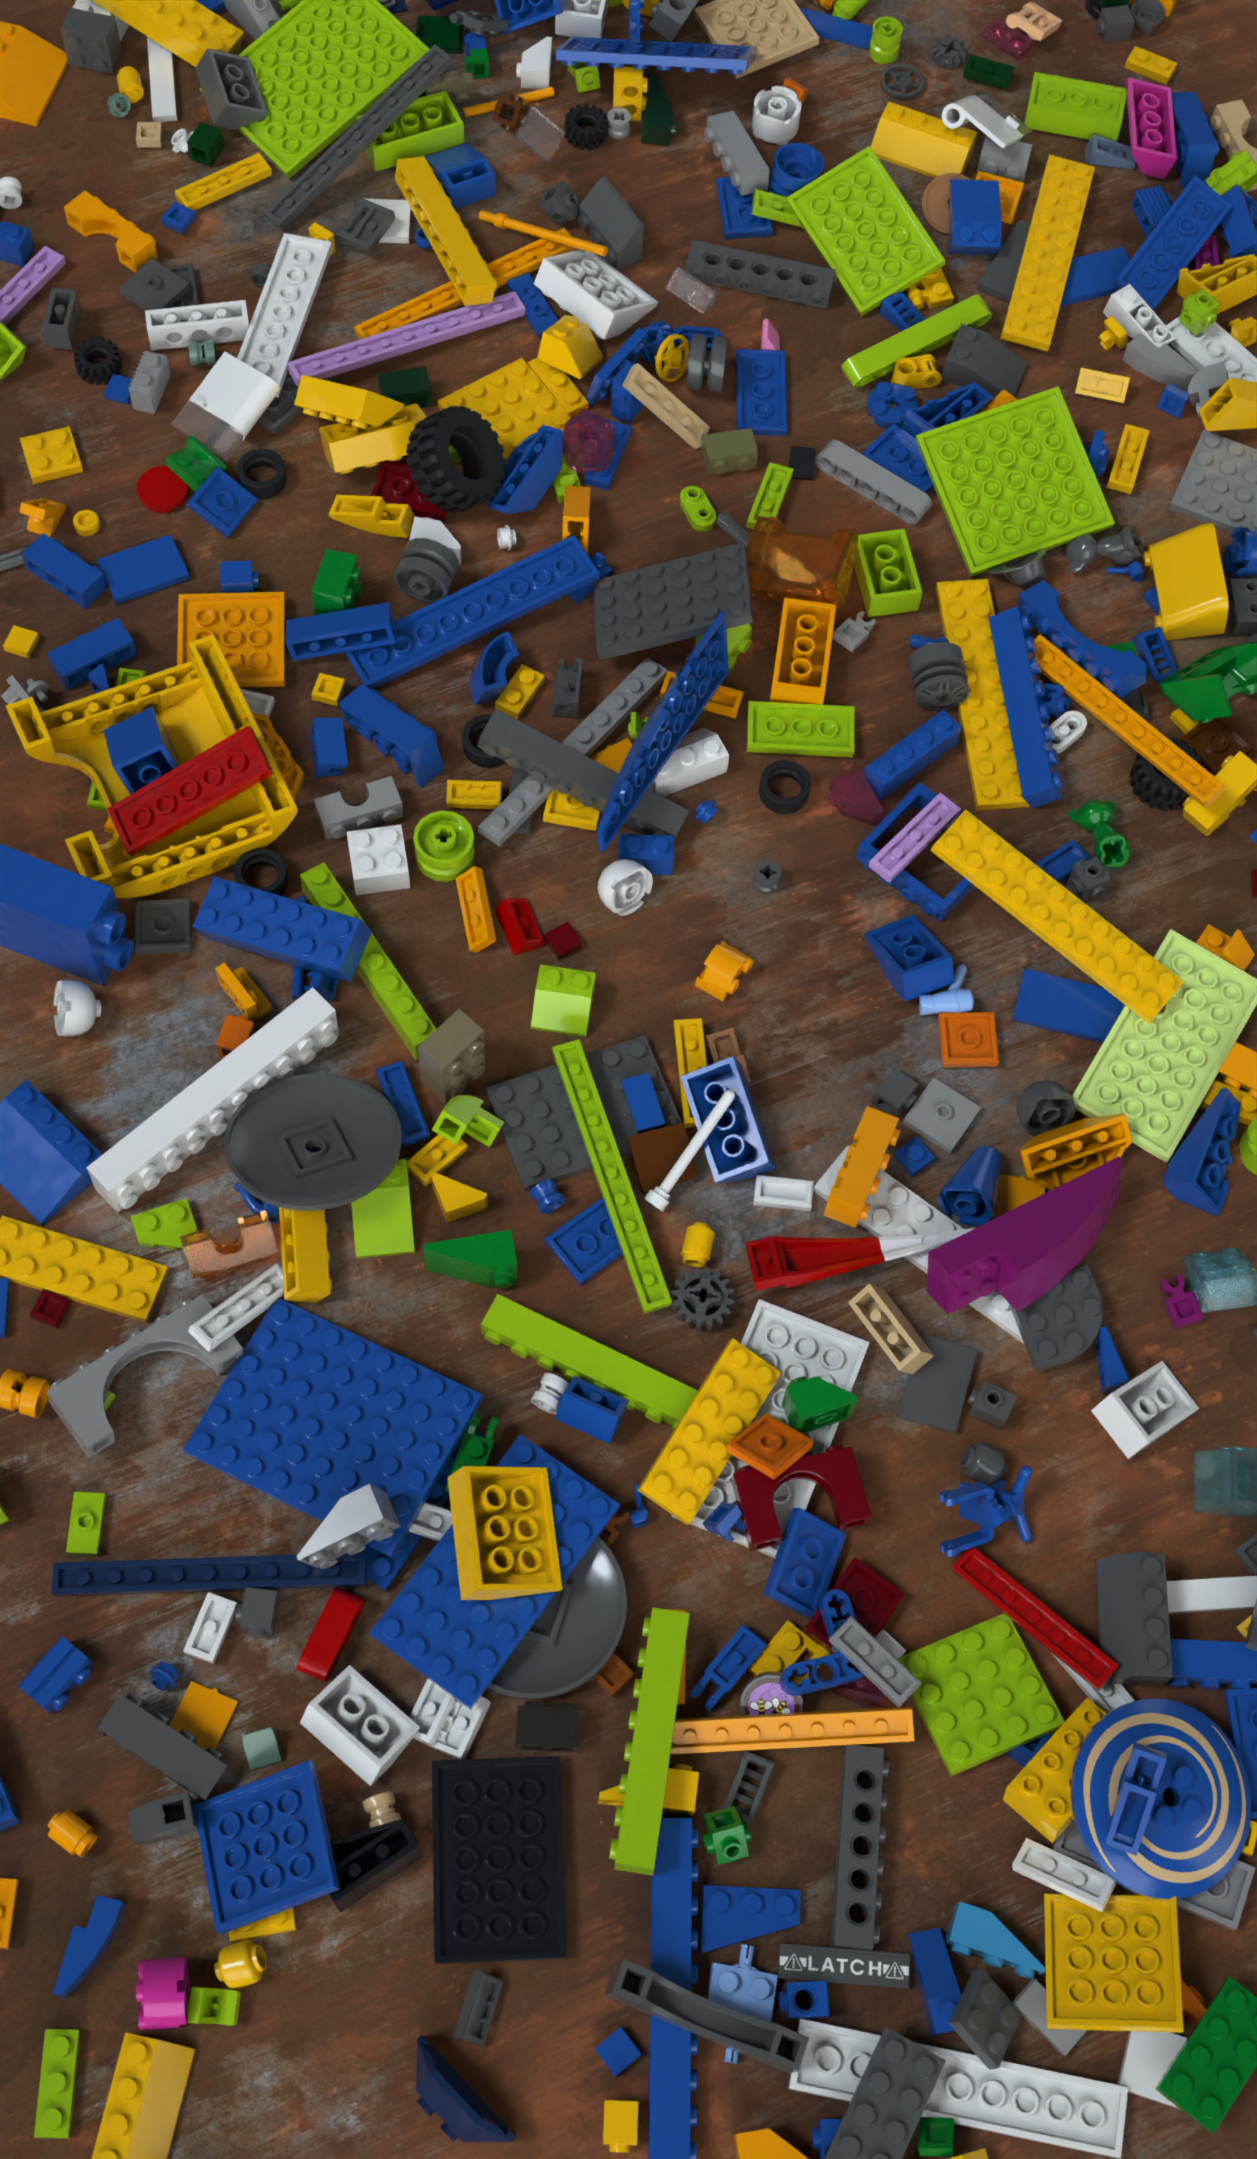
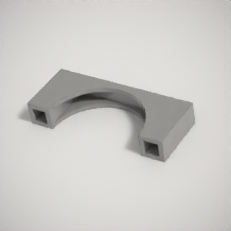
(82, 1396)

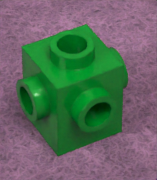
(726, 1835)

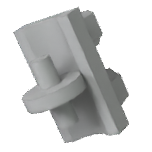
(19, 691)

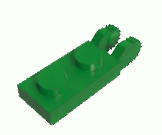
(473, 1448)

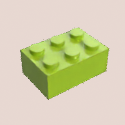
(887, 573)

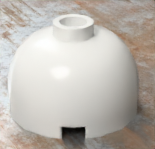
(624, 885)
(75, 1008)

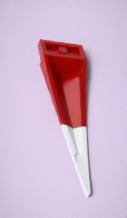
(803, 1260)

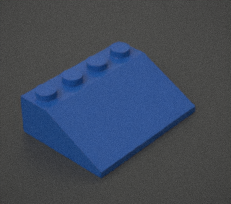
(41, 1154)

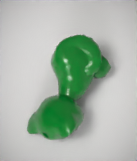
(1109, 845)

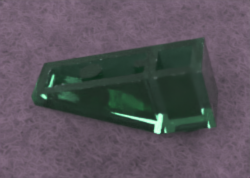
(658, 116)

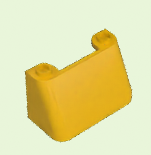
(1189, 583)

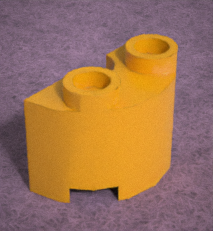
(722, 970)

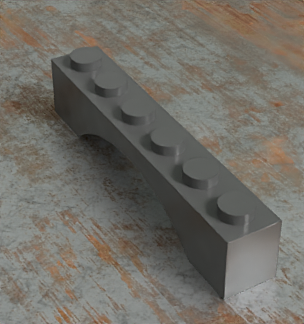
(727, 2027)

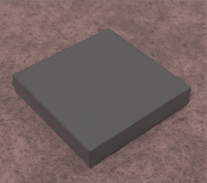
(163, 926)

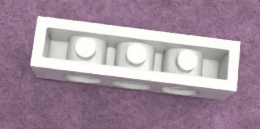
(178, 325)

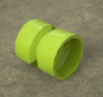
(885, 40)

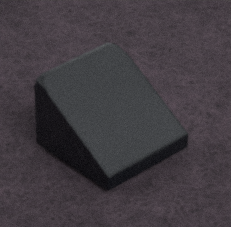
(802, 461)

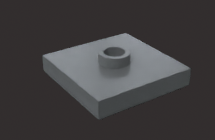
(941, 1115)

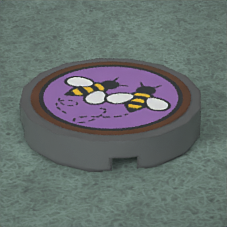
(766, 1696)

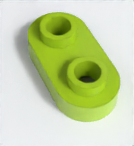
(696, 506)

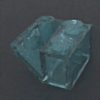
(1221, 1279)
(1226, 1481)

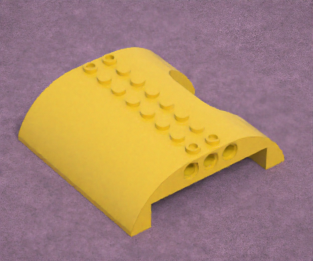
(199, 709)

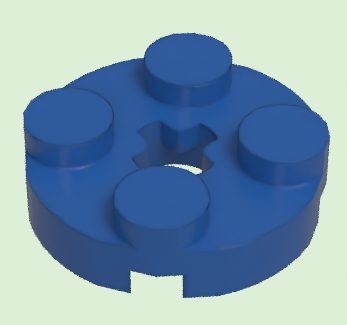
(886, 394)

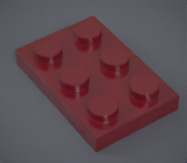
(397, 487)
(870, 1597)

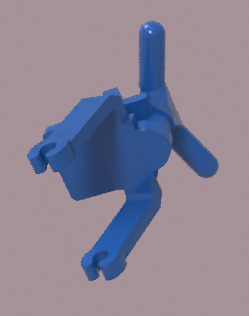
(989, 1509)

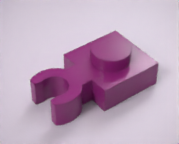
(1180, 1306)

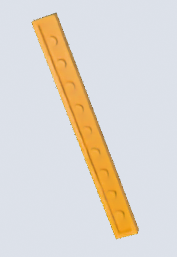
(446, 297)
(1128, 724)

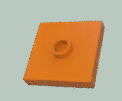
(968, 1039)
(769, 1445)

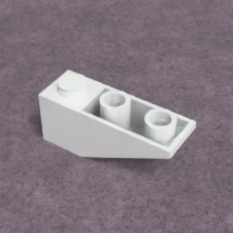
(1137, 317)

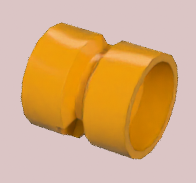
(23, 1393)

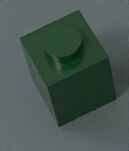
(205, 144)

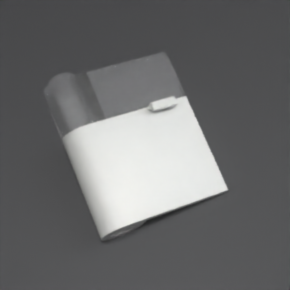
(988, 116)
(226, 406)

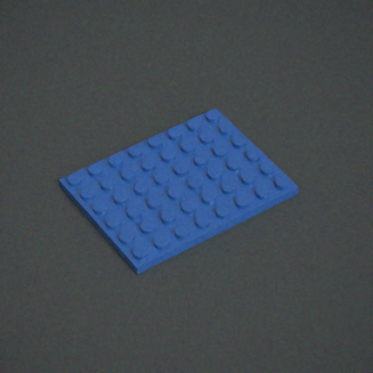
(328, 1413)

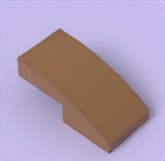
(724, 1045)

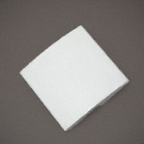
(447, 1722)

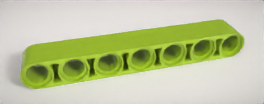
(915, 341)

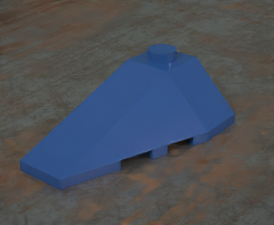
(1201, 1162)

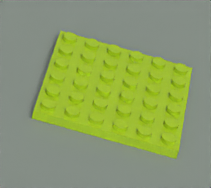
(1014, 481)

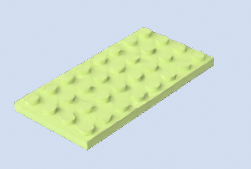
(1167, 1066)

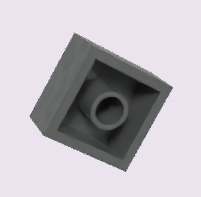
(91, 40)

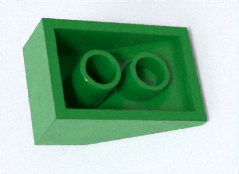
(476, 1259)

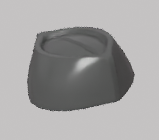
(1147, 15)

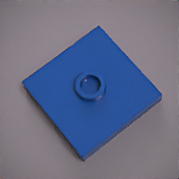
(222, 502)

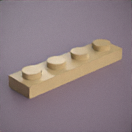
(665, 405)

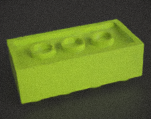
(1075, 107)

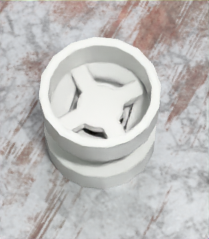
(550, 1393)

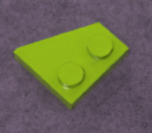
(164, 1225)

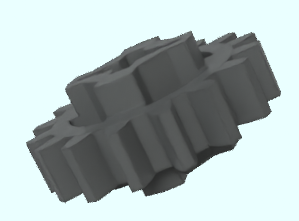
(715, 1301)

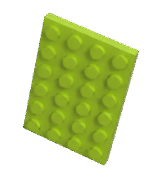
(865, 230)

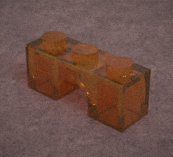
(208, 1257)

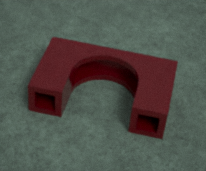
(832, 1470)

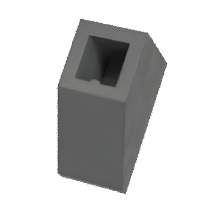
(162, 1818)

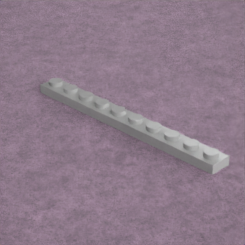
(583, 739)

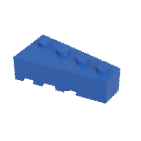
(1193, 138)
(394, 733)

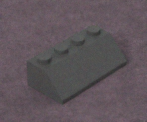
(1134, 1617)

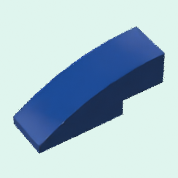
(1135, 1798)
(89, 1944)

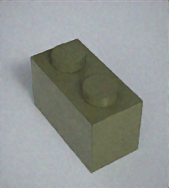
(729, 451)

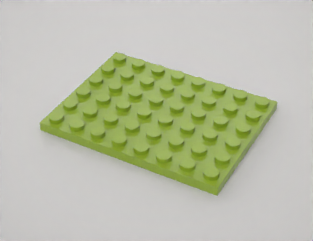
(323, 71)

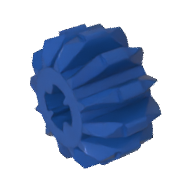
(655, 336)

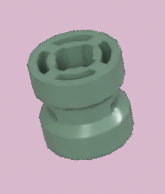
(196, 352)

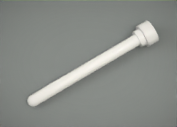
(660, 1195)

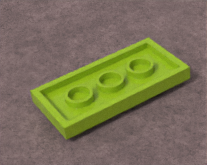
(800, 729)

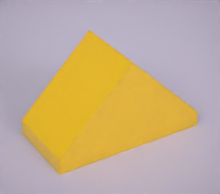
(457, 1198)

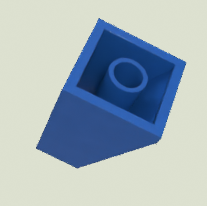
(140, 749)

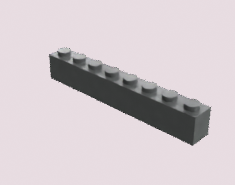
(573, 773)

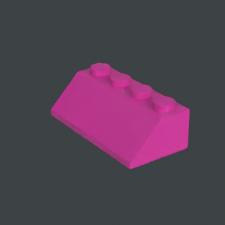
(1151, 127)

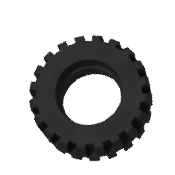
(433, 465)

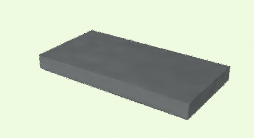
(1002, 272)

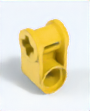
(915, 372)

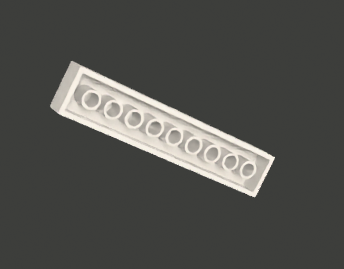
(211, 1100)

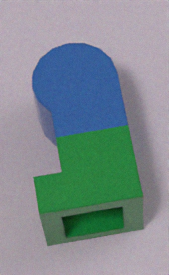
(476, 56)

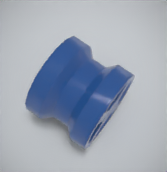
(547, 1196)

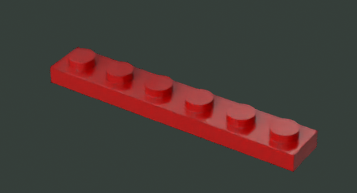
(1035, 1618)

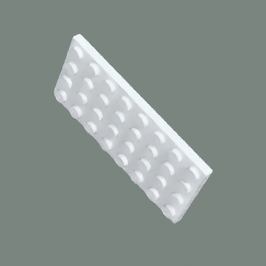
(797, 1350)

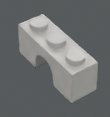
(339, 817)

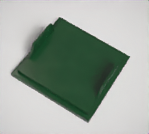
(440, 32)

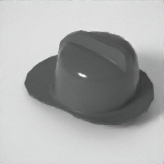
(1024, 571)

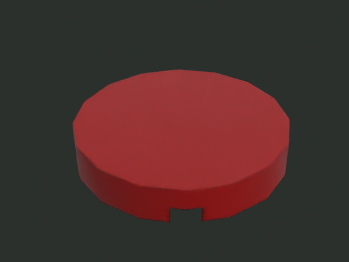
(161, 490)

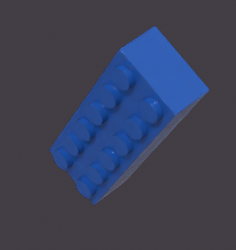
(282, 929)

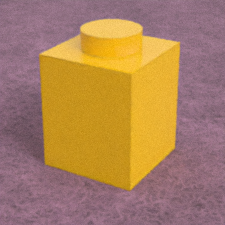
(620, 2125)

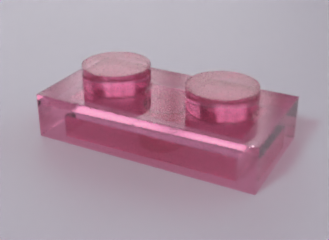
(1007, 39)

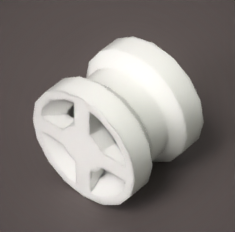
(10, 193)

